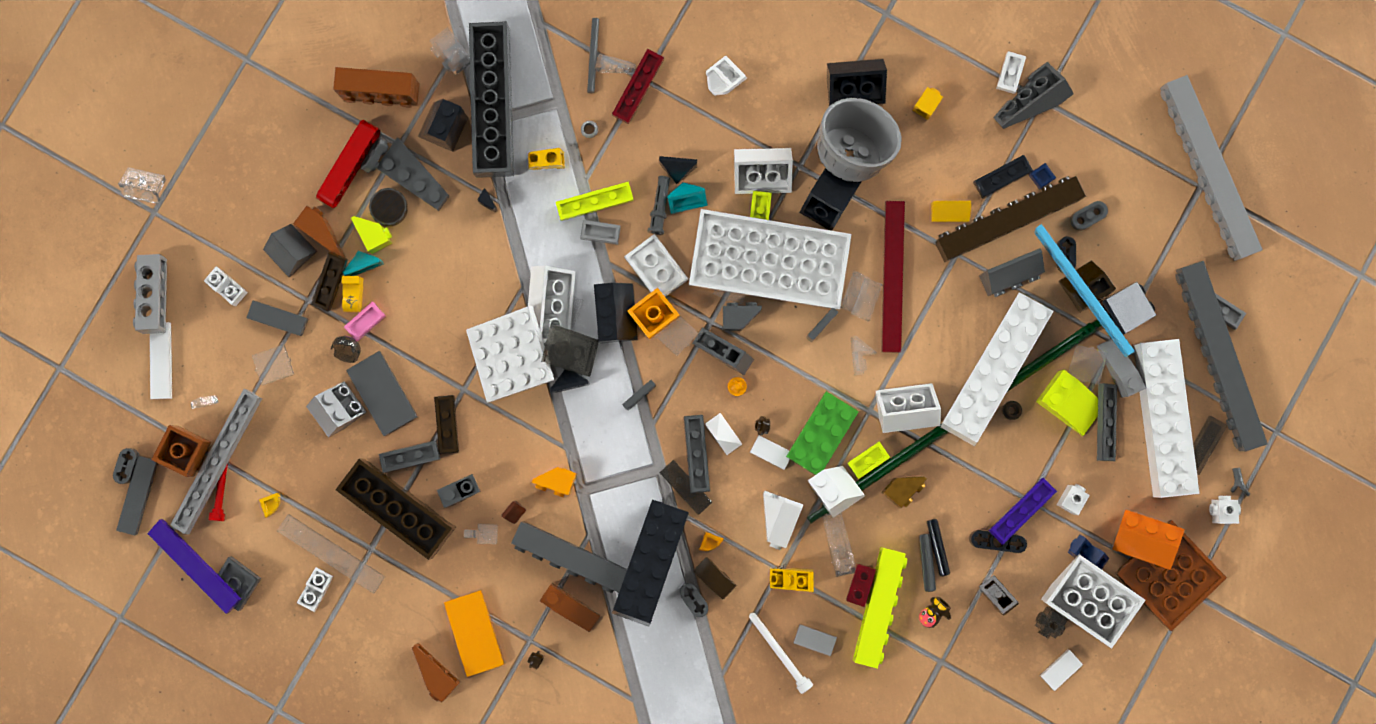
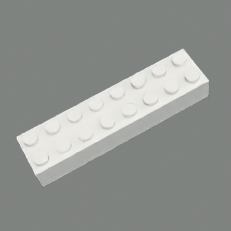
(996, 369)
(1166, 419)

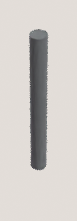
(593, 55)

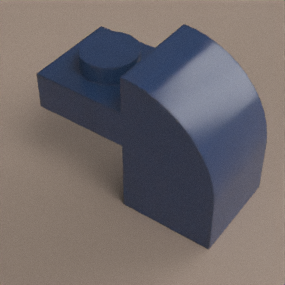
(1083, 547)

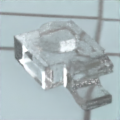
(485, 534)

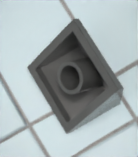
(289, 249)

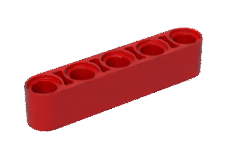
(348, 164)

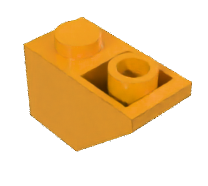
(557, 479)

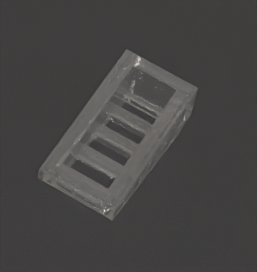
(609, 64)

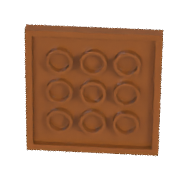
(1173, 592)

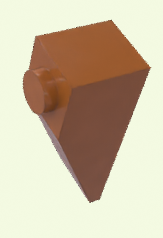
(318, 228)
(569, 607)
(436, 677)

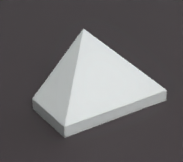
(723, 434)

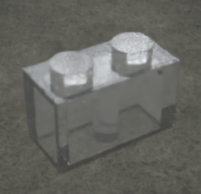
(451, 51)

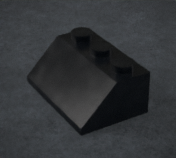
(857, 80)
(613, 320)

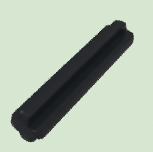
(938, 547)

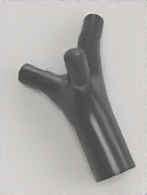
(1239, 481)

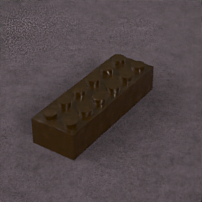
(395, 508)

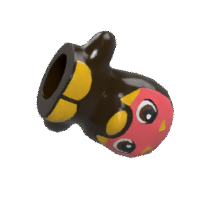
(933, 613)

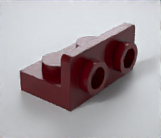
(860, 585)

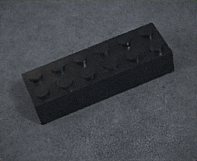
(650, 563)

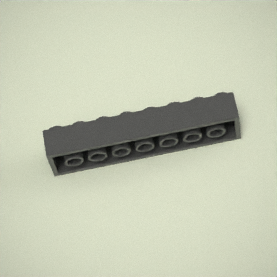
(491, 99)

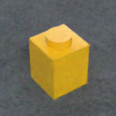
(928, 102)

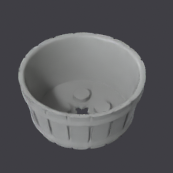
(863, 129)

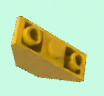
(792, 579)

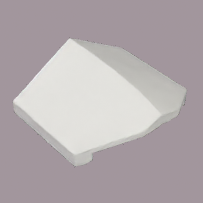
(724, 77)

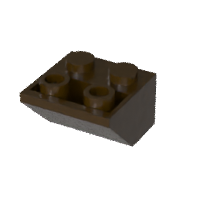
(1096, 281)

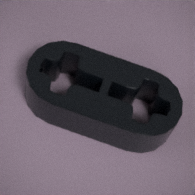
(1071, 251)

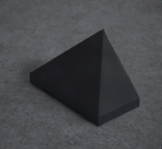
(677, 167)
(567, 381)

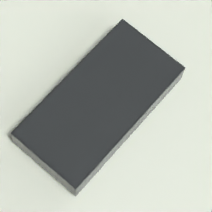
(822, 324)
(641, 393)

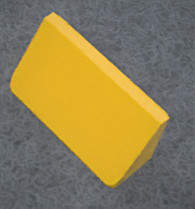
(950, 211)

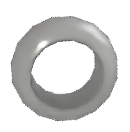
(589, 123)

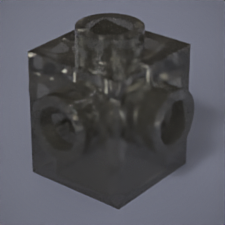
(1050, 623)

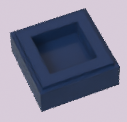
(1042, 176)

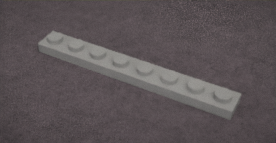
(216, 461)

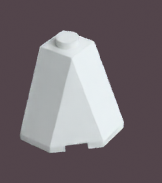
(780, 519)

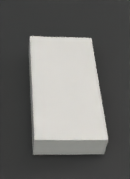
(770, 452)
(1061, 669)

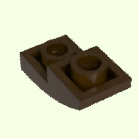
(714, 578)

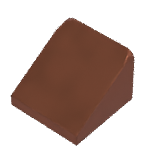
(513, 512)

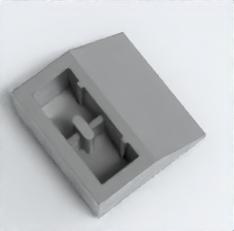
(335, 409)

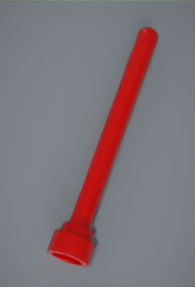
(218, 513)

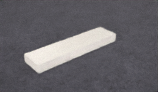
(161, 365)

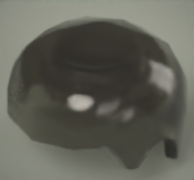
(346, 349)

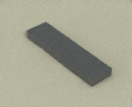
(1106, 422)
(696, 454)
(137, 495)

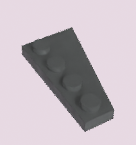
(408, 172)

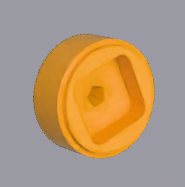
(737, 386)

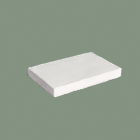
(656, 266)

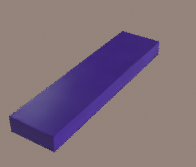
(1022, 511)

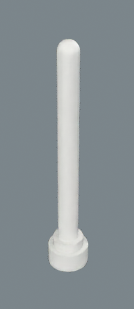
(803, 683)

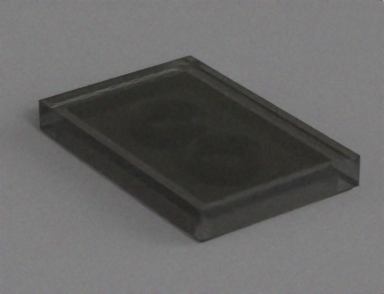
(570, 350)

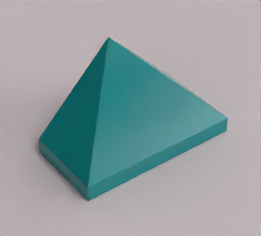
(686, 198)
(361, 263)

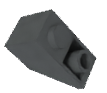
(738, 317)
(458, 491)

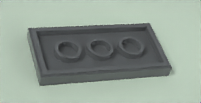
(382, 393)

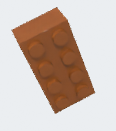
(376, 86)

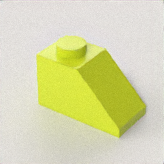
(372, 234)

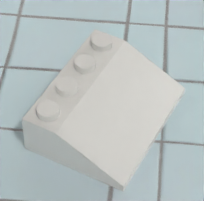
(1093, 600)

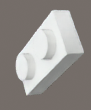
(1011, 72)

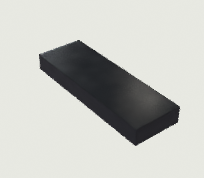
(1003, 176)

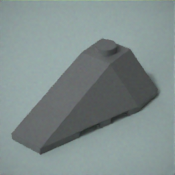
(1042, 92)

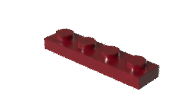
(638, 86)

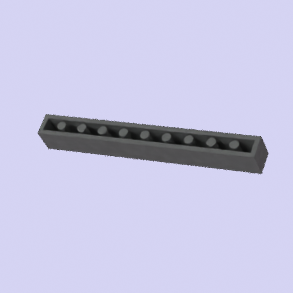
(1221, 357)

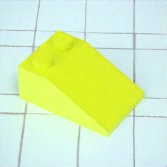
(1070, 402)

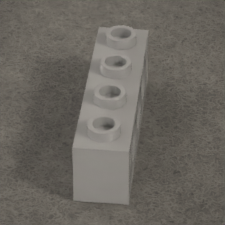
(157, 301)

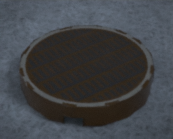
(388, 207)

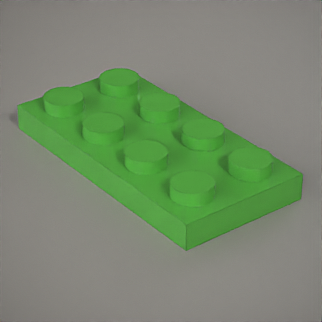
(822, 433)

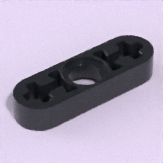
(984, 534)

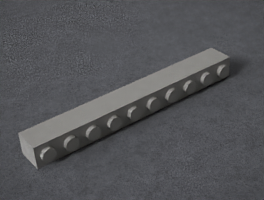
(1210, 168)

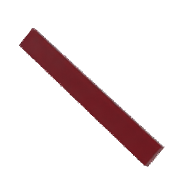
(893, 277)

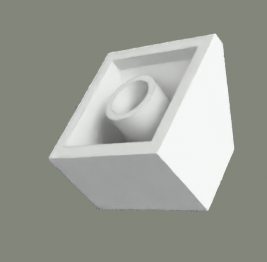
(836, 489)

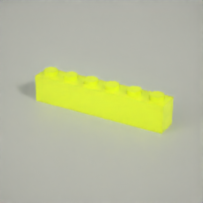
(878, 608)

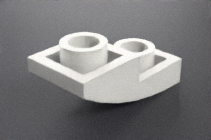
(225, 286)
(315, 589)

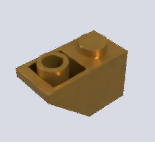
(902, 489)

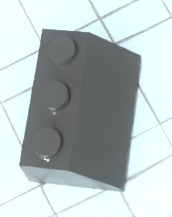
(1013, 273)

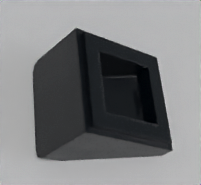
(486, 201)

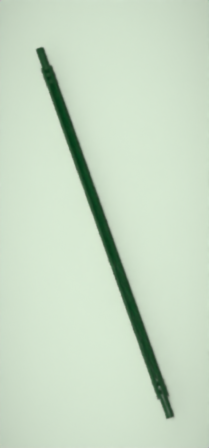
(938, 432)

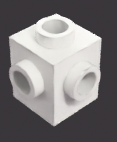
(1225, 510)

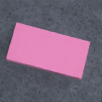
(364, 321)

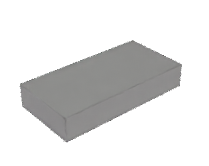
(600, 232)
(815, 640)

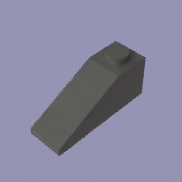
(723, 351)

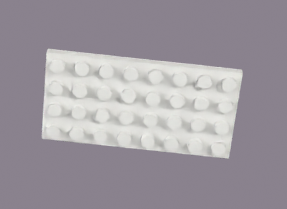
(770, 259)

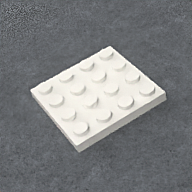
(509, 354)

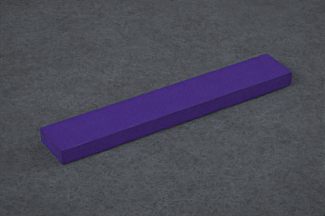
(194, 566)

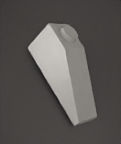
(1122, 370)

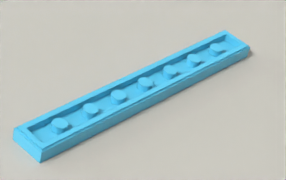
(1083, 291)

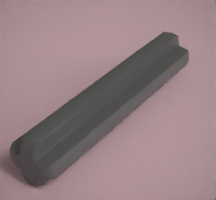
(927, 562)

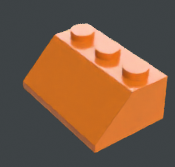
(1148, 539)

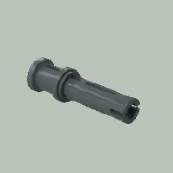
(658, 213)

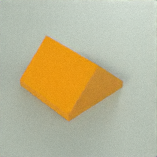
(653, 313)

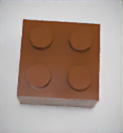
(181, 450)

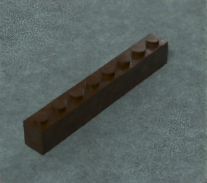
(1009, 219)

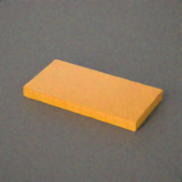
(474, 633)

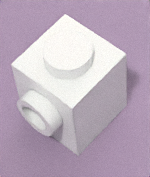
(1073, 499)

